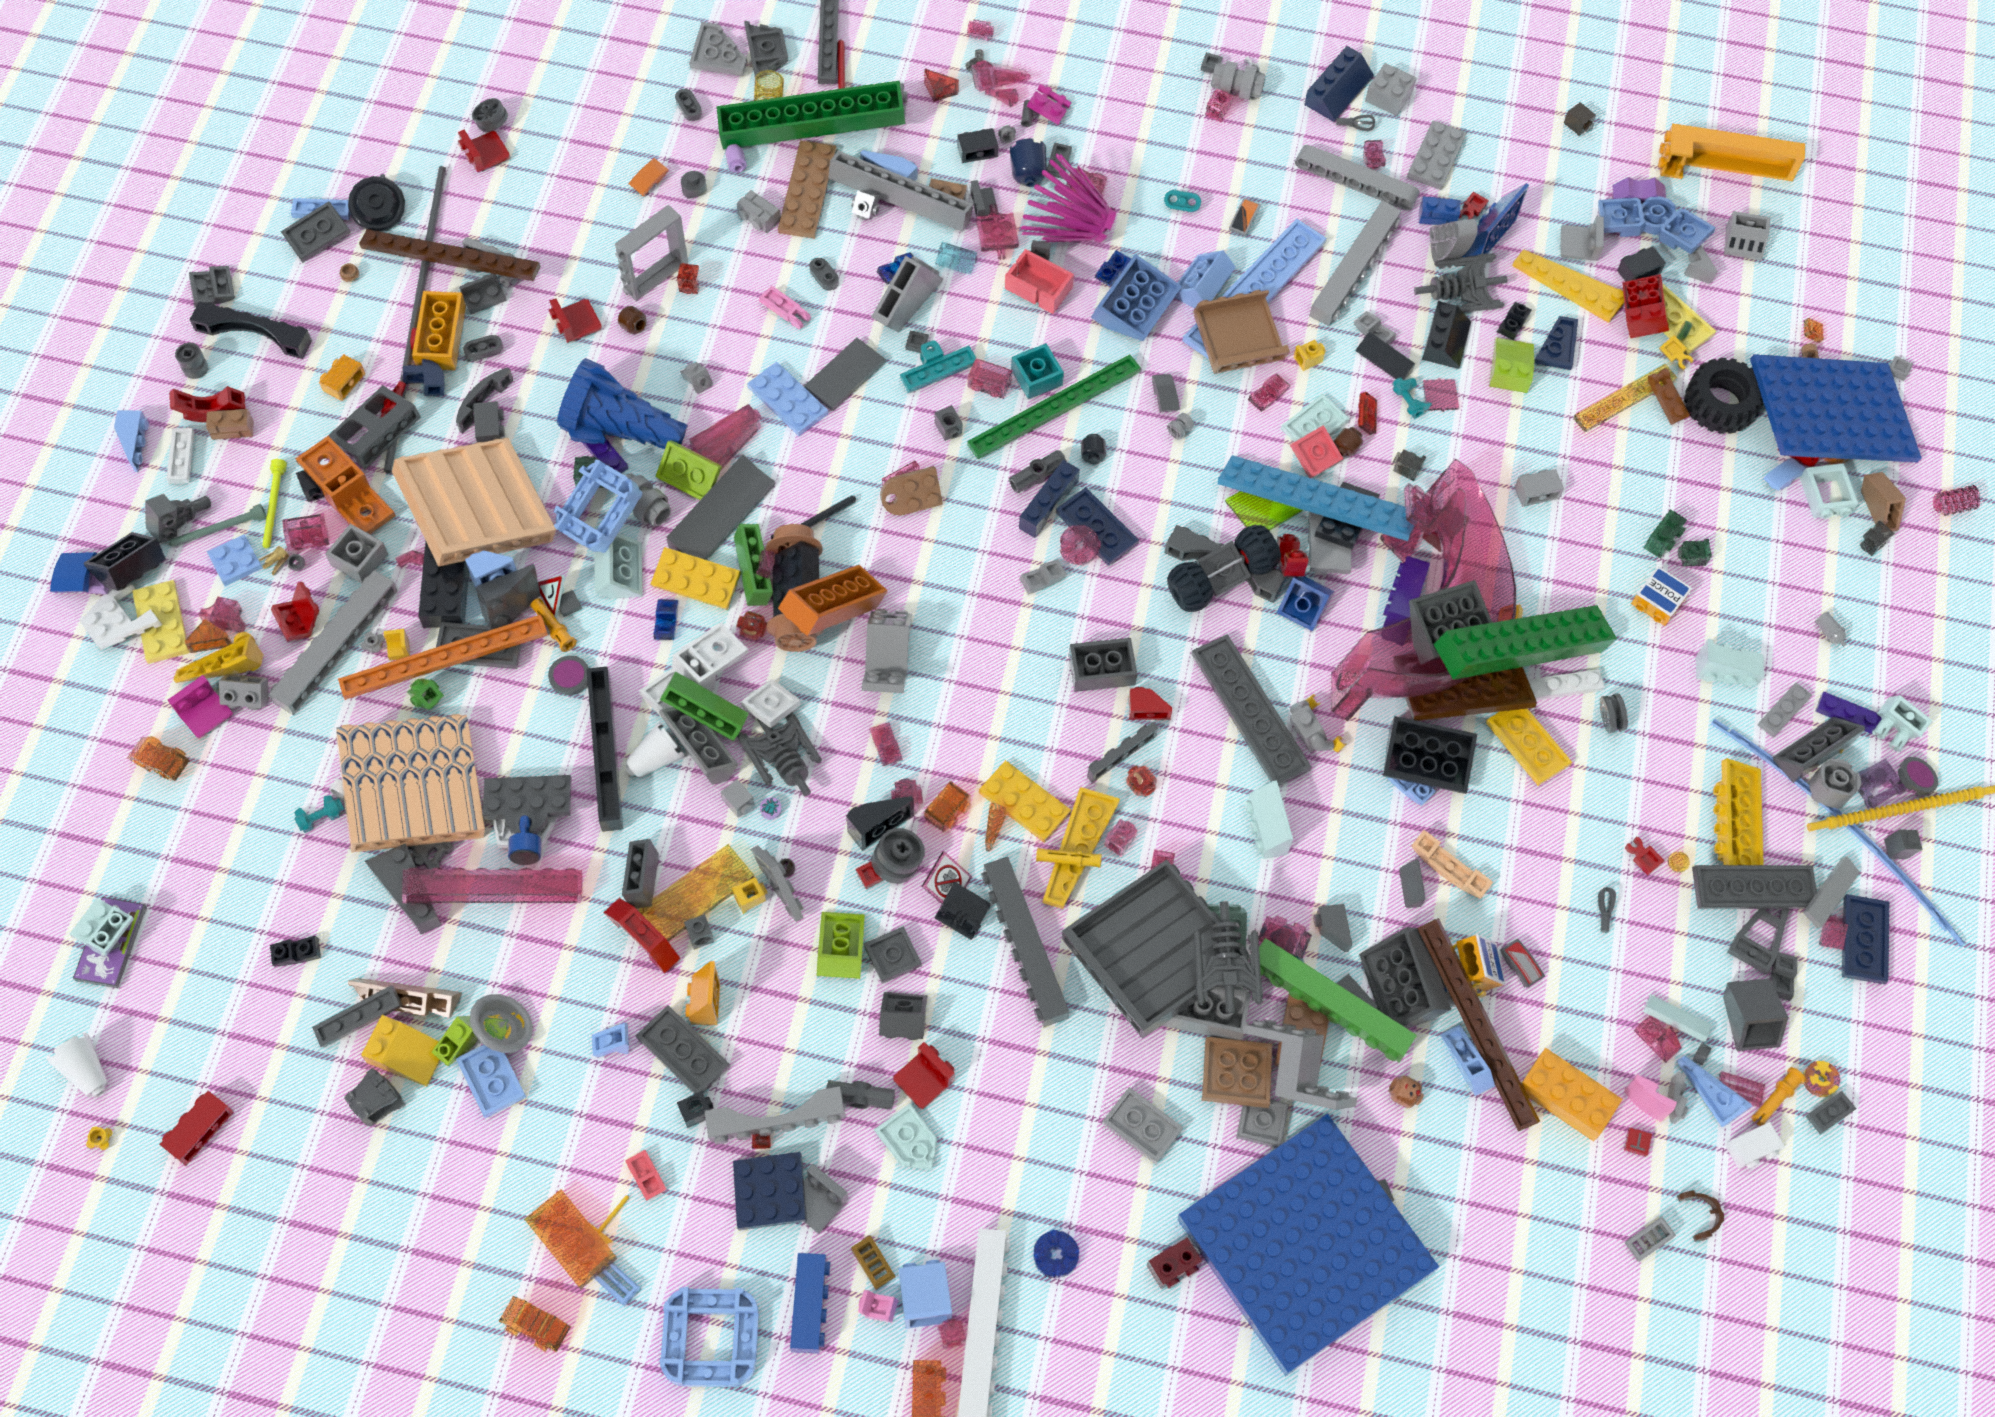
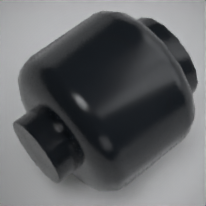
(1093, 449)

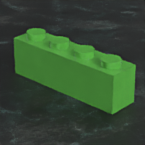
(748, 548)
(704, 706)

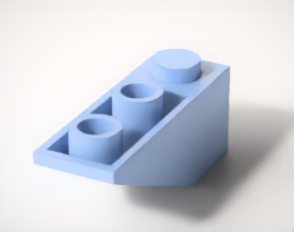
(131, 429)

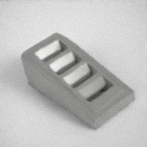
(1664, 1227)

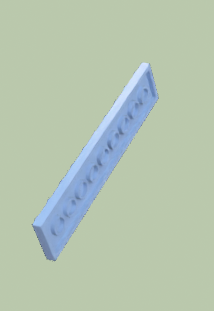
(1271, 269)

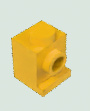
(1309, 354)
(747, 888)

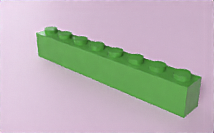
(1334, 1002)

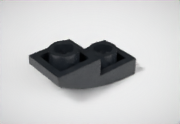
(1514, 320)
(295, 952)

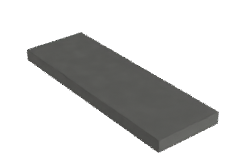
(1754, 886)

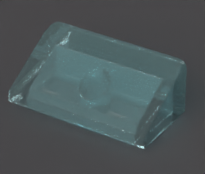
(956, 258)

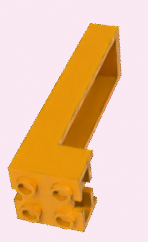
(1728, 153)

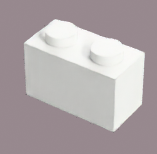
(1754, 1146)

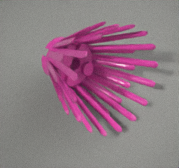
(1087, 214)

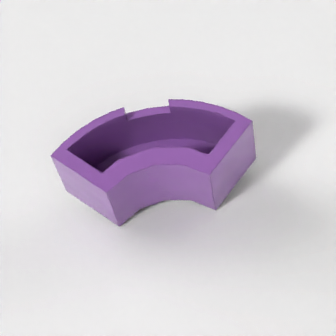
(1638, 189)

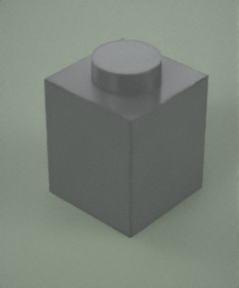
(1903, 844)

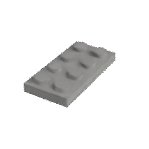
(1436, 155)

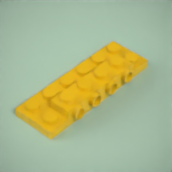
(1739, 814)

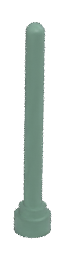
(255, 513)

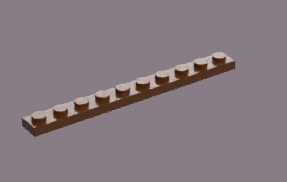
(450, 255)
(1478, 1024)

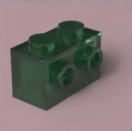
(1665, 533)

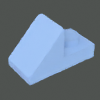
(611, 1040)

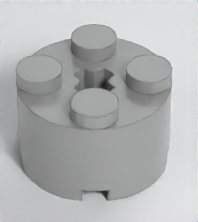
(1834, 783)

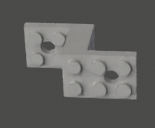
(887, 651)
(1300, 1065)

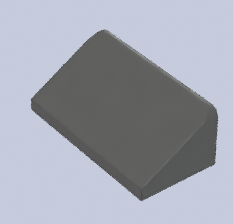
(1412, 884)

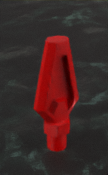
(388, 404)

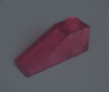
(992, 75)

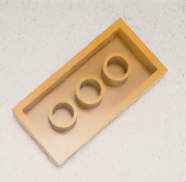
(439, 328)
(1570, 1094)

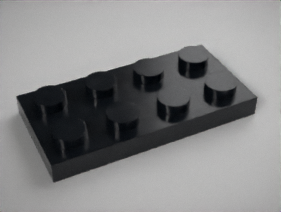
(1341, 532)

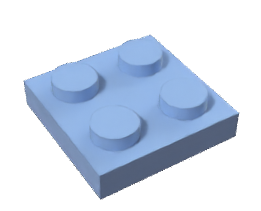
(234, 560)

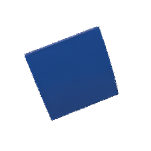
(71, 574)

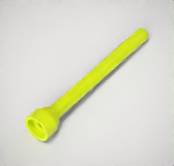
(278, 468)

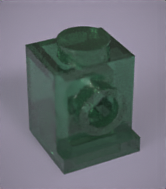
(1695, 553)

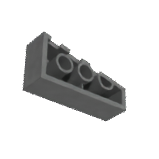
(389, 872)

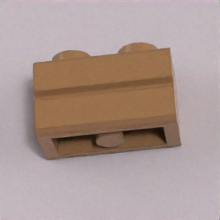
(229, 424)

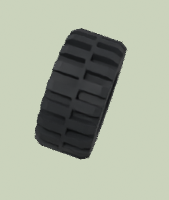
(1717, 414)

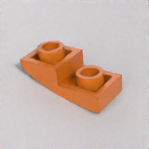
(648, 176)

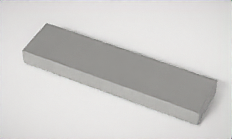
(1831, 892)

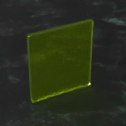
(1260, 511)

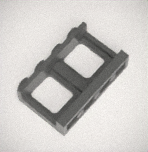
(381, 431)

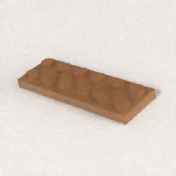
(806, 190)

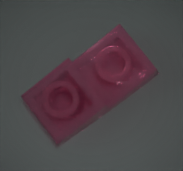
(1269, 393)
(885, 744)

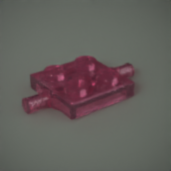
(997, 232)

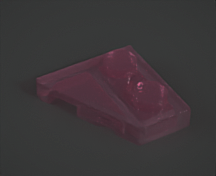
(1401, 547)

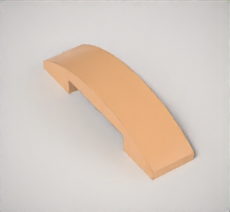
(1449, 867)

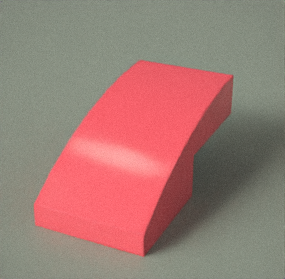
(645, 1175)

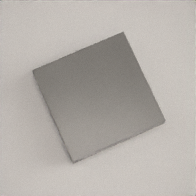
(1263, 1124)

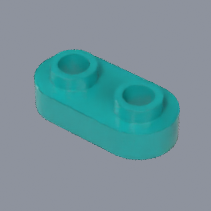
(1182, 200)

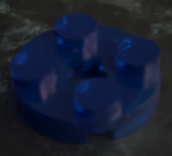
(1059, 1267)

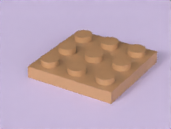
(1237, 1072)

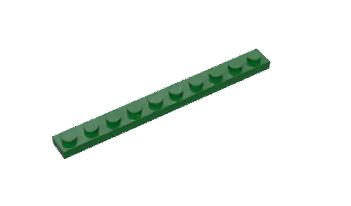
(1053, 406)

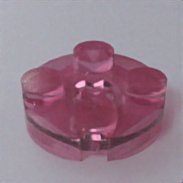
(1090, 545)

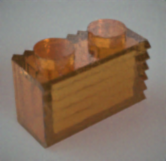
(947, 807)

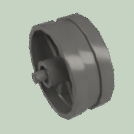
(489, 115)

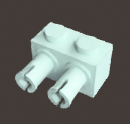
(1905, 718)

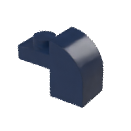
(429, 374)

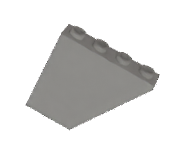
(906, 293)

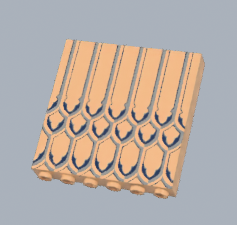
(409, 782)

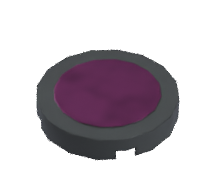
(568, 675)
(1918, 775)

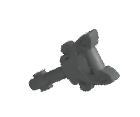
(422, 852)

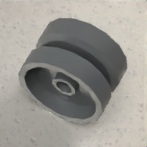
(898, 855)

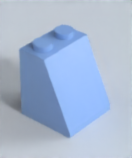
(925, 1294)

